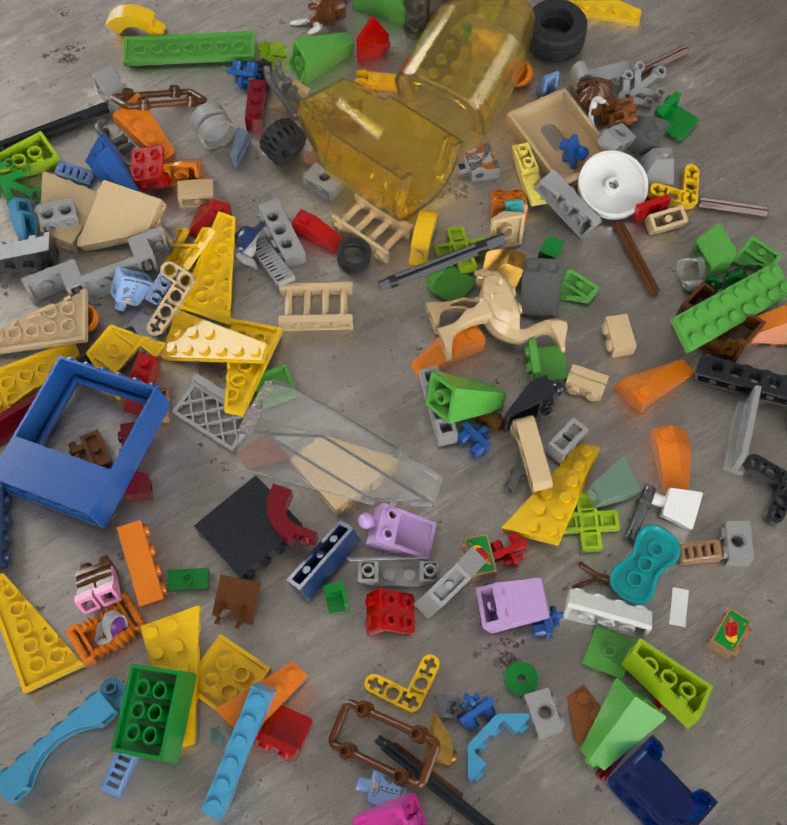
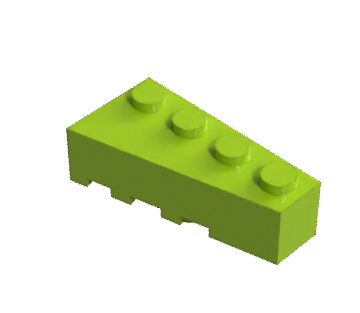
(30, 152)
(668, 681)

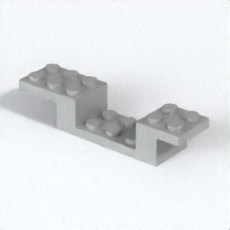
(98, 282)

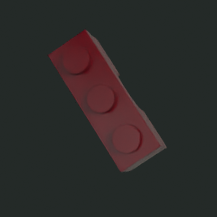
(255, 104)

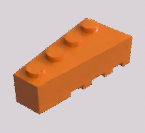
(143, 129)
(141, 563)
(284, 680)

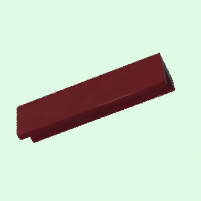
(12, 418)

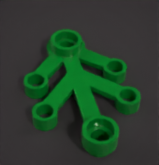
(6, 182)

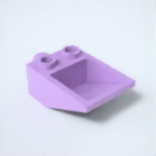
(398, 532)

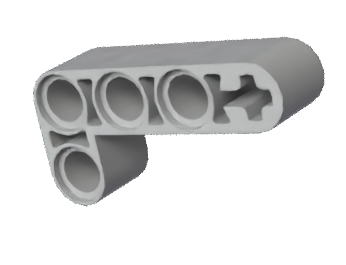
(611, 72)

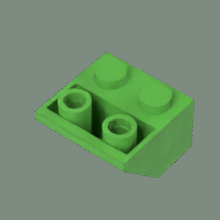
(715, 250)

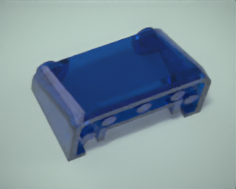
(656, 792)

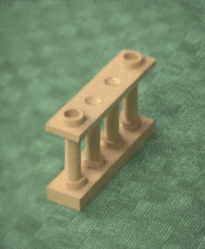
(402, 229)
(316, 322)

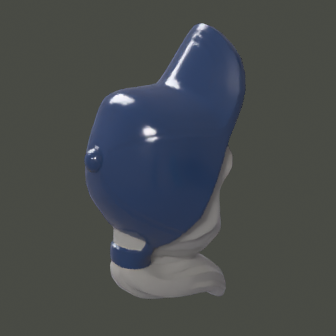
(246, 244)

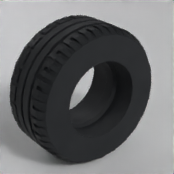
(562, 15)

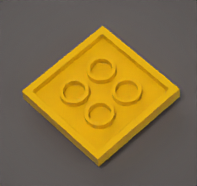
(227, 672)

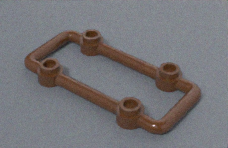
(191, 98)
(417, 733)

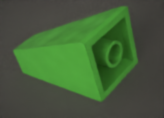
(387, 9)
(318, 54)
(462, 398)
(620, 725)

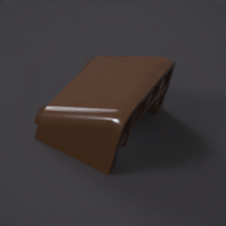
(732, 342)

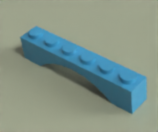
(237, 751)
(21, 776)

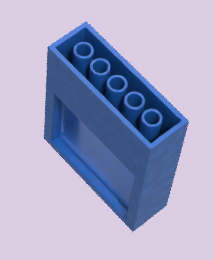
(64, 480)

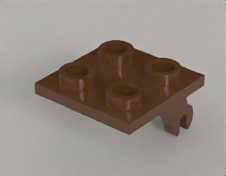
(236, 600)

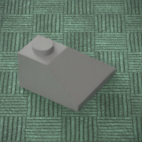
(659, 166)

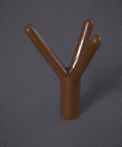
(597, 576)

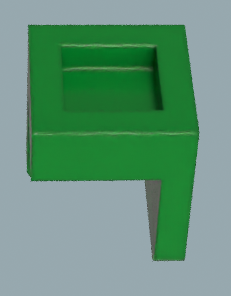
(551, 248)
(735, 275)
(336, 597)

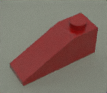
(316, 231)
(146, 369)

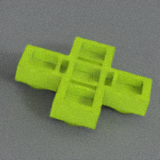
(458, 239)
(590, 523)

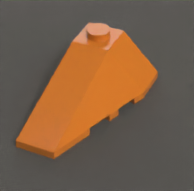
(183, 169)
(775, 328)
(649, 386)
(672, 456)

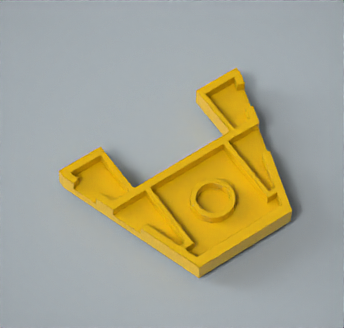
(187, 254)
(118, 346)

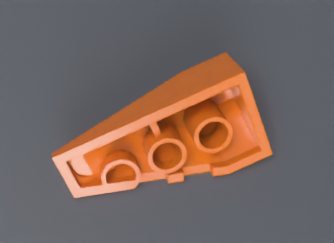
(464, 345)

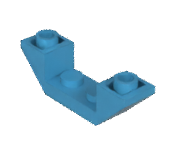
(511, 721)

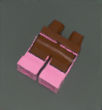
(95, 583)

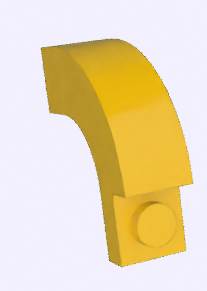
(134, 16)
(422, 236)

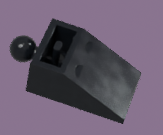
(535, 400)

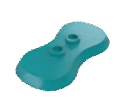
(638, 574)

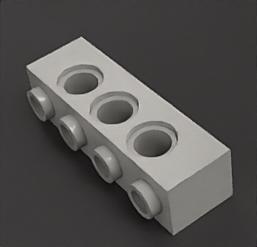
(272, 211)

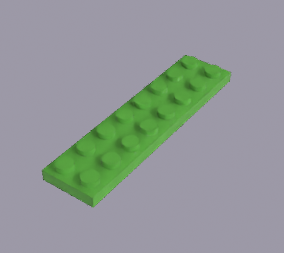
(189, 48)
(730, 307)

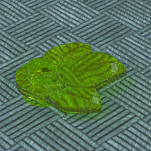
(271, 50)

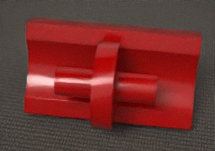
(516, 547)

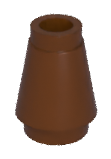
(492, 420)

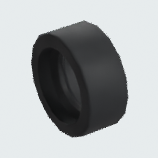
(356, 243)

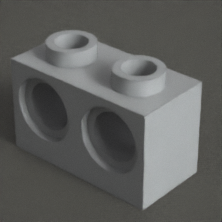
(58, 214)
(566, 440)

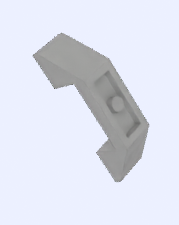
(398, 576)
(450, 583)

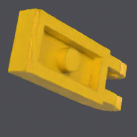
(376, 80)

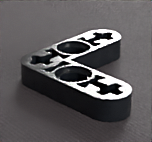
(778, 482)

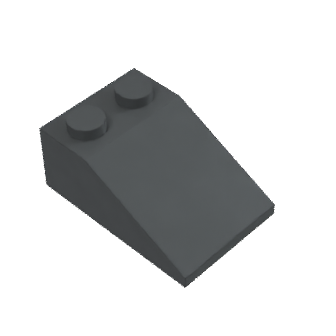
(648, 132)
(541, 287)

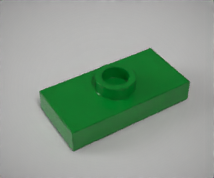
(188, 579)

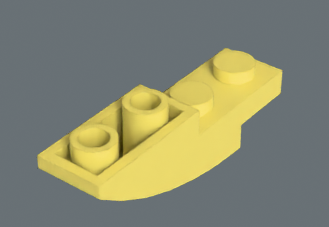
(527, 172)

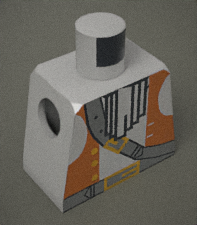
(480, 164)

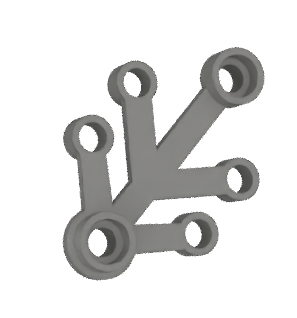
(639, 87)

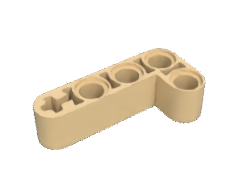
(168, 300)
(526, 434)

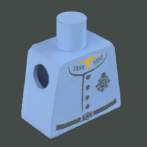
(129, 287)
(379, 788)

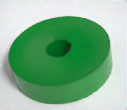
(520, 669)

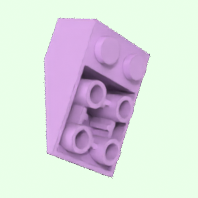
(512, 604)

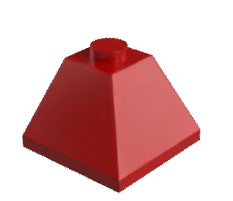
(372, 41)
(206, 215)

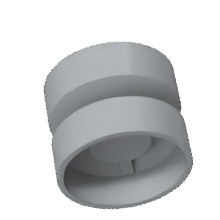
(212, 125)

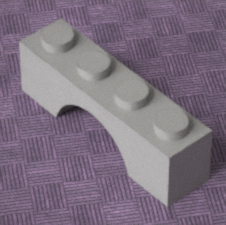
(444, 432)

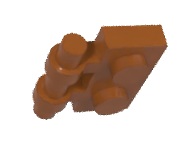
(620, 109)
(94, 447)

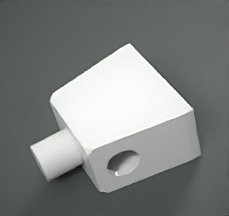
(679, 506)

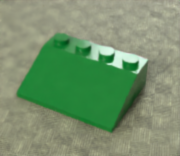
(154, 713)

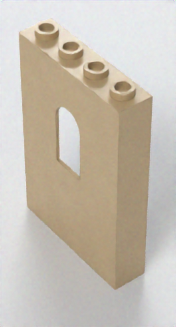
(566, 115)

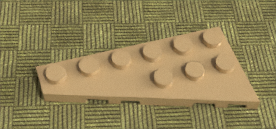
(49, 326)

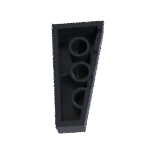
(28, 254)

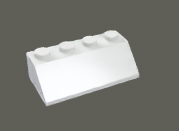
(609, 614)

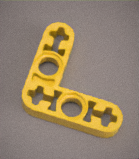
(657, 189)
(411, 692)

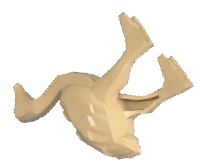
(496, 311)

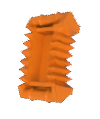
(84, 635)

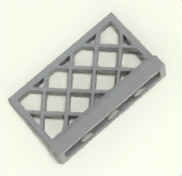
(213, 392)
(741, 433)

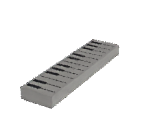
(273, 263)

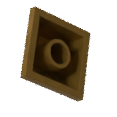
(507, 262)
(446, 754)

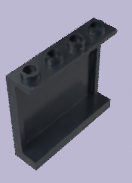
(242, 530)

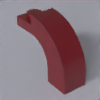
(277, 508)

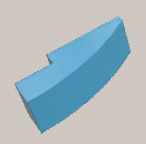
(22, 218)

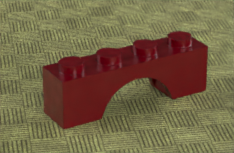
(141, 484)

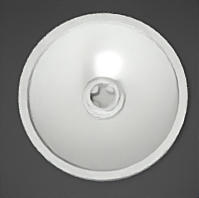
(612, 184)

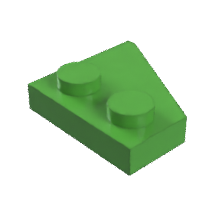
(756, 254)
(578, 288)

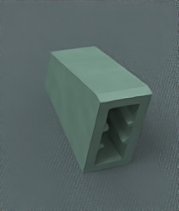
(614, 485)

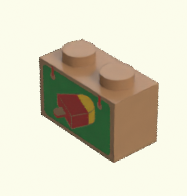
(482, 546)
(729, 633)

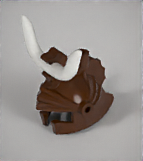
(324, 13)
(596, 95)

